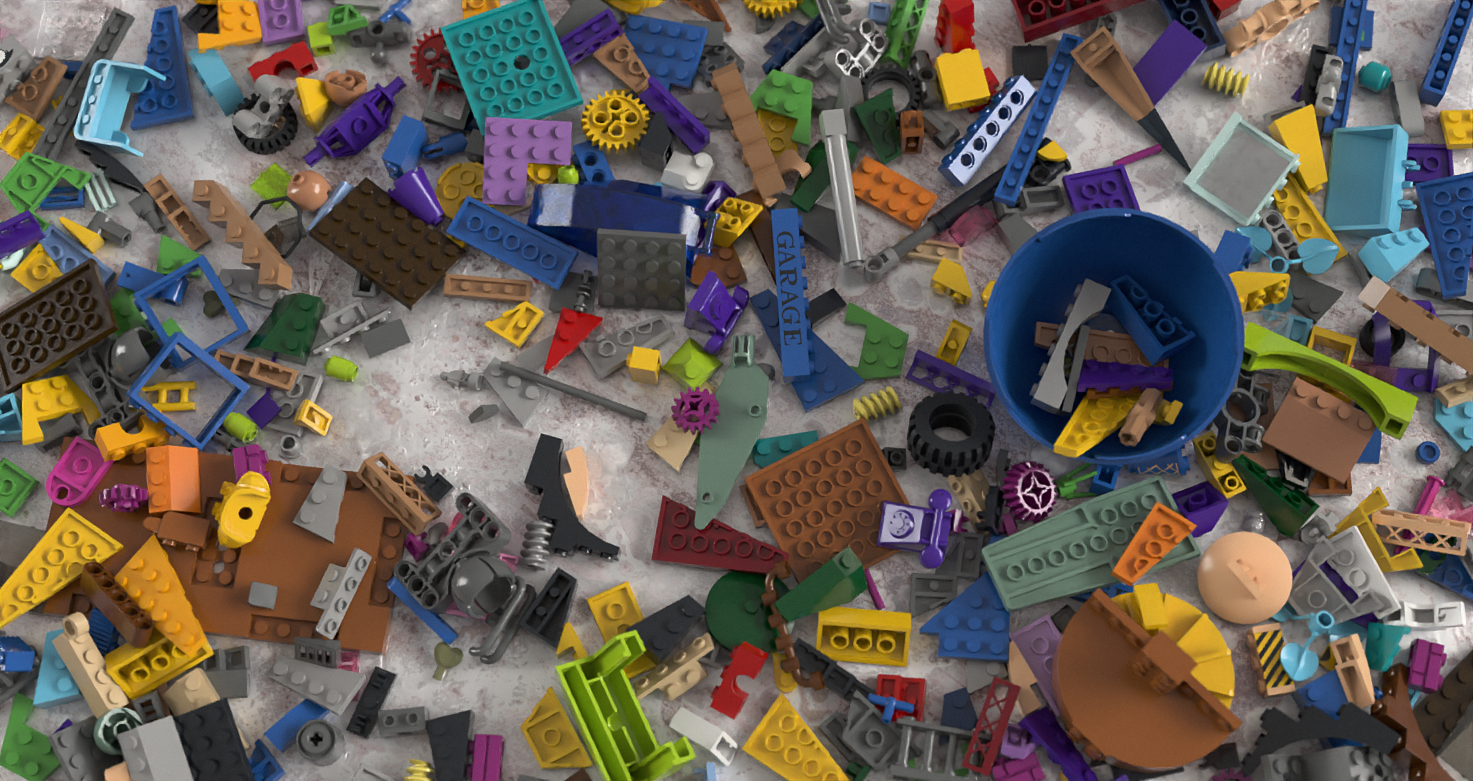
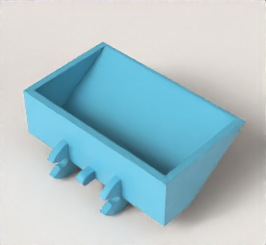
(1368, 180)

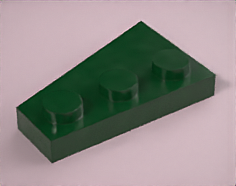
(879, 124)

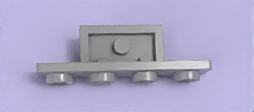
(811, 56)
(346, 322)
(338, 591)

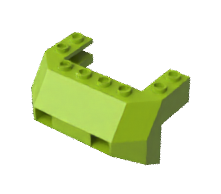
(612, 716)

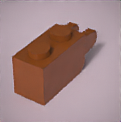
(911, 132)
(180, 530)

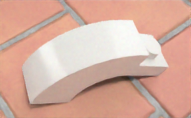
(1428, 616)

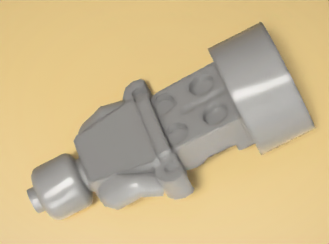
(456, 377)

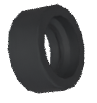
(1368, 345)

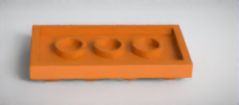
(892, 194)

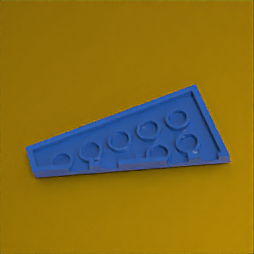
(169, 99)
(1448, 222)
(831, 374)

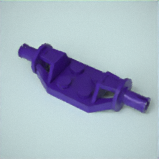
(357, 124)

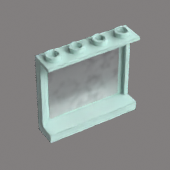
(1241, 171)

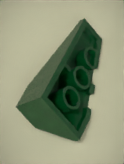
(1283, 506)
(830, 585)

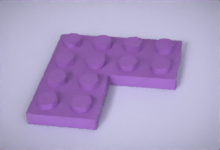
(281, 21)
(512, 145)

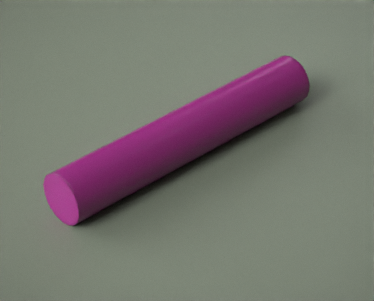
(1138, 155)
(873, 591)

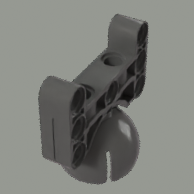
(118, 365)
(471, 569)

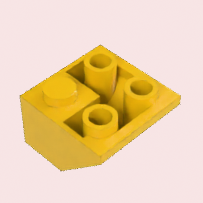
(314, 102)
(734, 219)

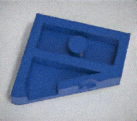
(264, 764)

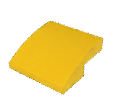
(20, 136)

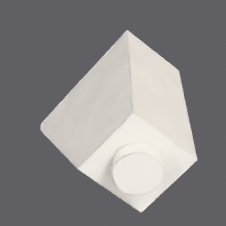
(704, 736)

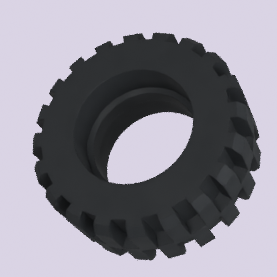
(944, 455)

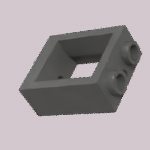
(438, 119)

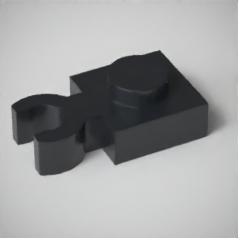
(436, 486)
(1224, 757)

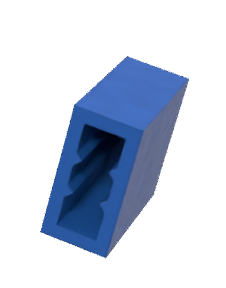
(405, 147)

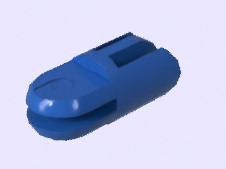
(450, 143)

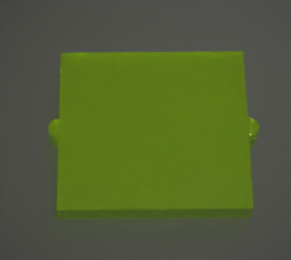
(272, 184)

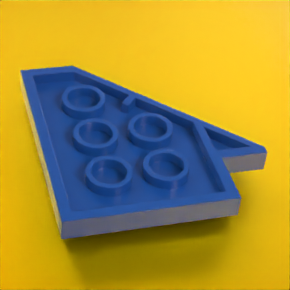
(667, 48)
(972, 625)

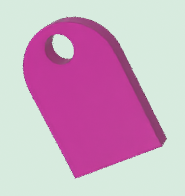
(78, 471)

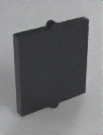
(1030, 61)

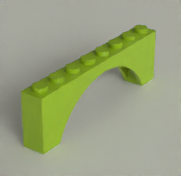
(1384, 403)

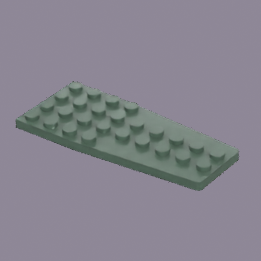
(1078, 547)

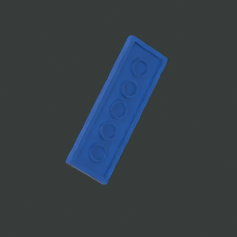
(512, 243)

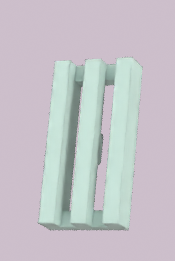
(106, 206)

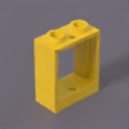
(1332, 340)

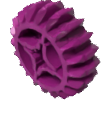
(1027, 477)

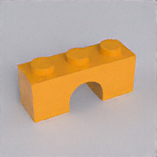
(116, 443)

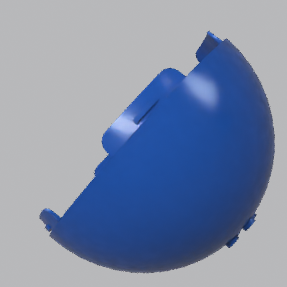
(1103, 247)

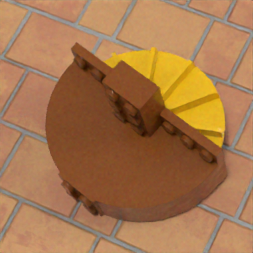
(1139, 693)

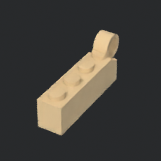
(88, 666)

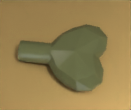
(213, 304)
(446, 658)

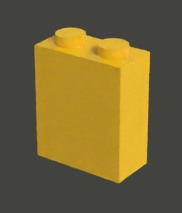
(962, 79)

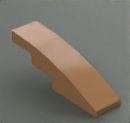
(177, 212)
(258, 370)

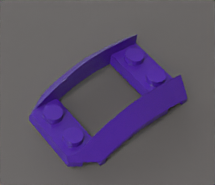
(1407, 378)

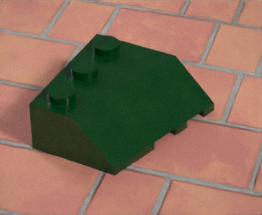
(289, 329)

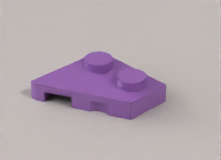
(1017, 742)

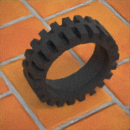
(899, 76)
(271, 144)

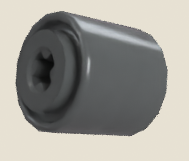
(328, 750)

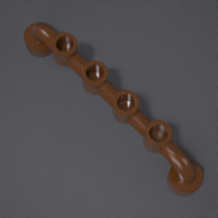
(785, 642)

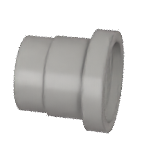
(295, 451)

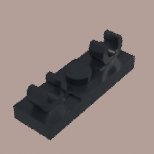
(371, 702)

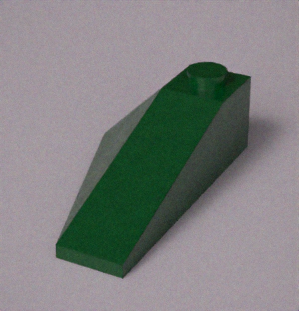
(817, 183)

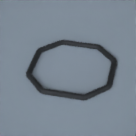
(299, 220)

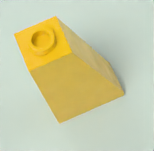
(1301, 136)

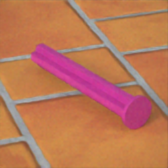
(1422, 507)

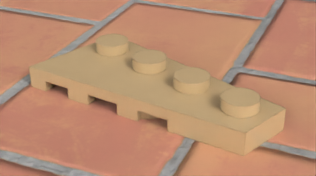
(671, 442)

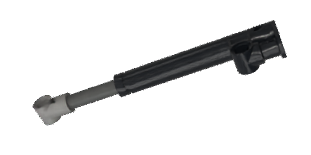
(949, 214)

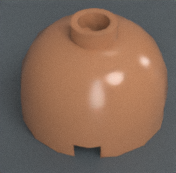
(345, 87)
(308, 190)

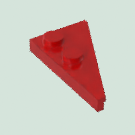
(569, 333)

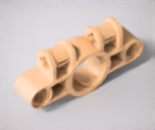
(1266, 23)

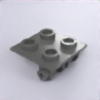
(716, 59)
(575, 293)

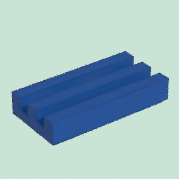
(75, 201)

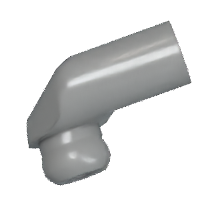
(436, 532)

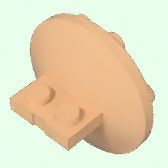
(1244, 577)

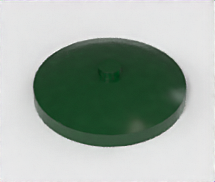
(738, 612)

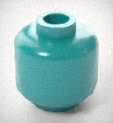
(1375, 76)

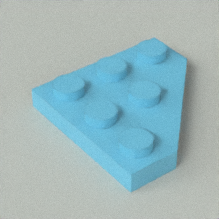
(1456, 422)

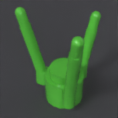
(1067, 485)

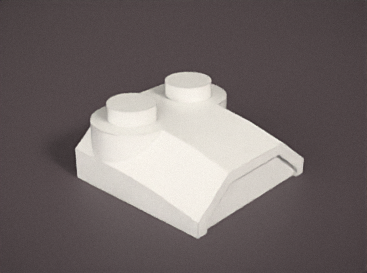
(688, 171)

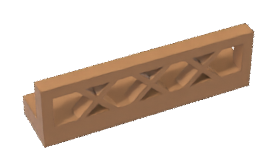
(394, 494)

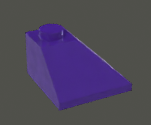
(1201, 505)

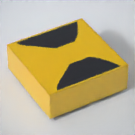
(1327, 659)

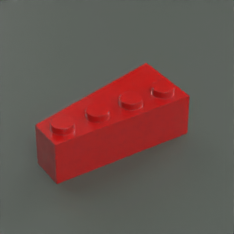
(955, 26)

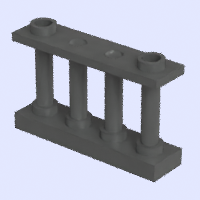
(901, 769)

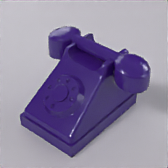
(711, 310)
(918, 528)

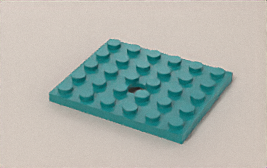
(485, 57)

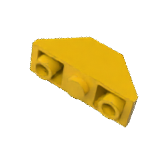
(1220, 475)

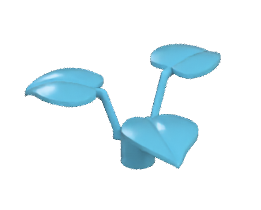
(1315, 254)
(1299, 661)

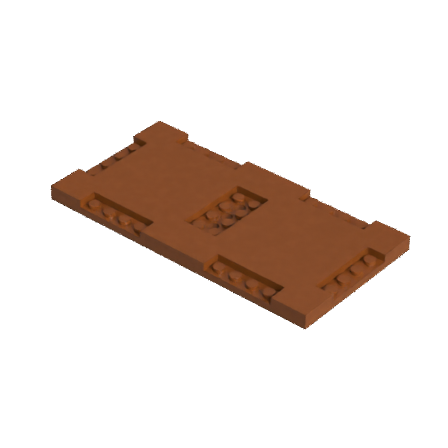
(276, 556)

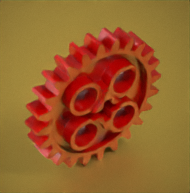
(436, 44)

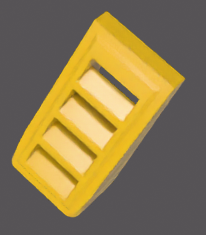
(88, 238)

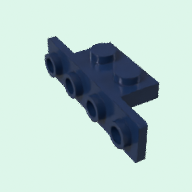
(790, 42)

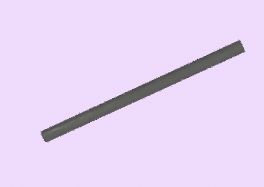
(573, 391)

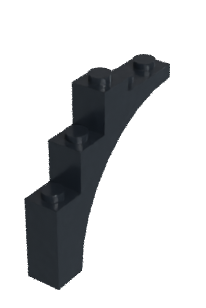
(569, 533)
(1352, 724)

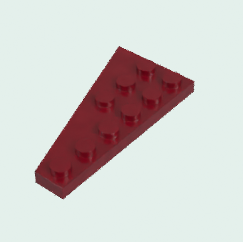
(713, 547)

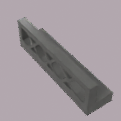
(1074, 369)

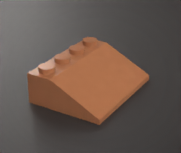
(1319, 430)

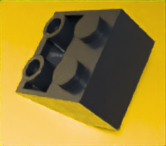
(657, 144)

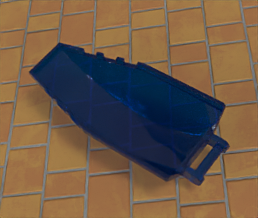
(577, 210)

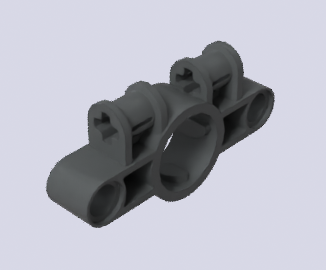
(1236, 435)

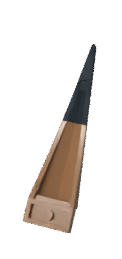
(1110, 69)

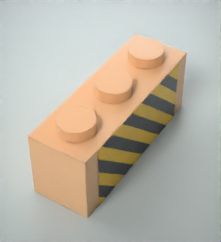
(1266, 645)

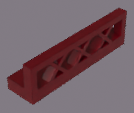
(999, 728)

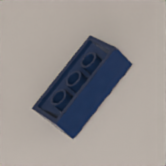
(1199, 21)

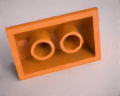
(173, 480)

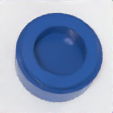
(1427, 453)

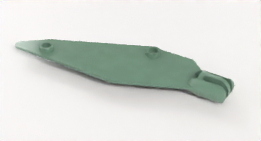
(731, 439)

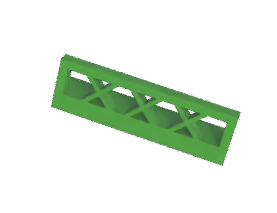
(896, 27)

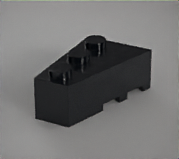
(551, 609)
(667, 627)
(450, 744)

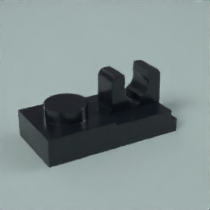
(993, 513)

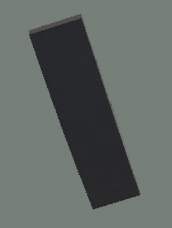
(113, 169)
(835, 677)

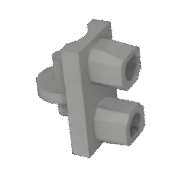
(1317, 527)

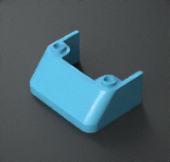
(107, 101)

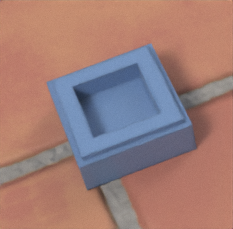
(879, 13)

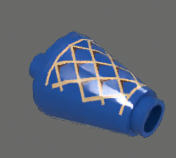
(1169, 464)

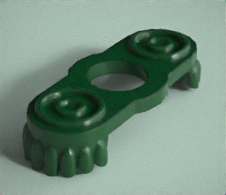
(1429, 564)

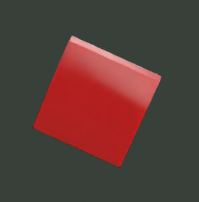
(903, 689)

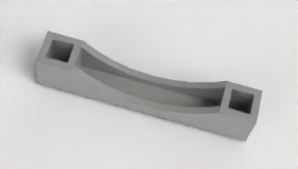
(1052, 385)

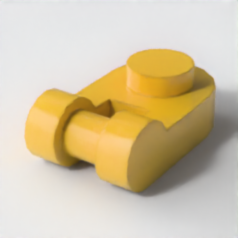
(783, 681)

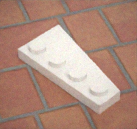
(1360, 569)

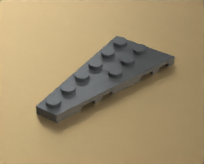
(79, 752)

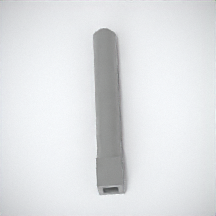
(833, 135)

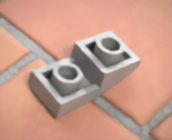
(536, 355)

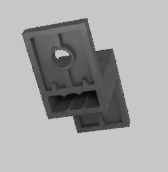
(1334, 764)

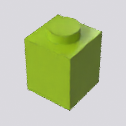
(320, 40)

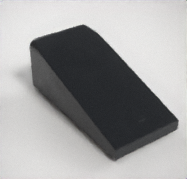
(824, 307)

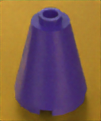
(418, 197)

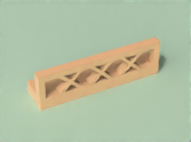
(1422, 523)

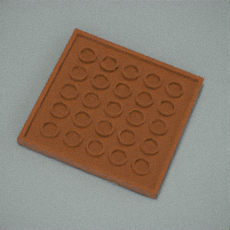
(828, 499)

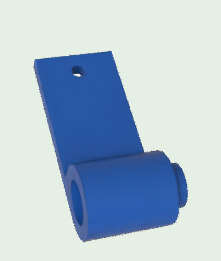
(140, 277)

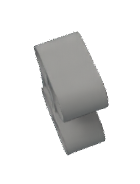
(865, 54)
(260, 120)

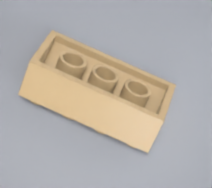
(194, 692)

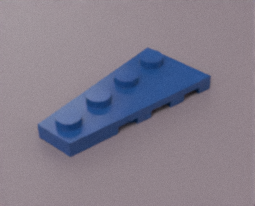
(1449, 573)

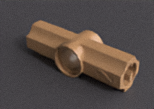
(1140, 417)

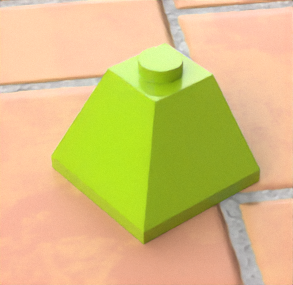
(691, 365)

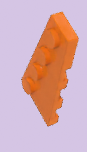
(1154, 540)

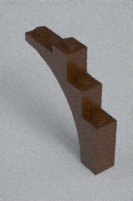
(1396, 712)

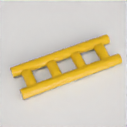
(163, 387)

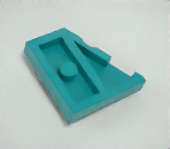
(1383, 644)

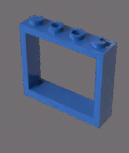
(154, 324)
(212, 364)

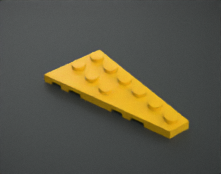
(1093, 422)
(54, 564)
(790, 747)

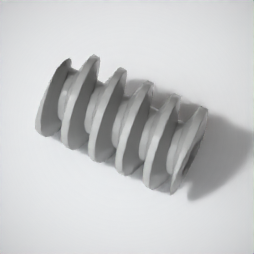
(535, 545)

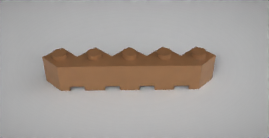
(748, 131)
(243, 234)
(1419, 322)

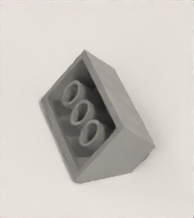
(155, 752)

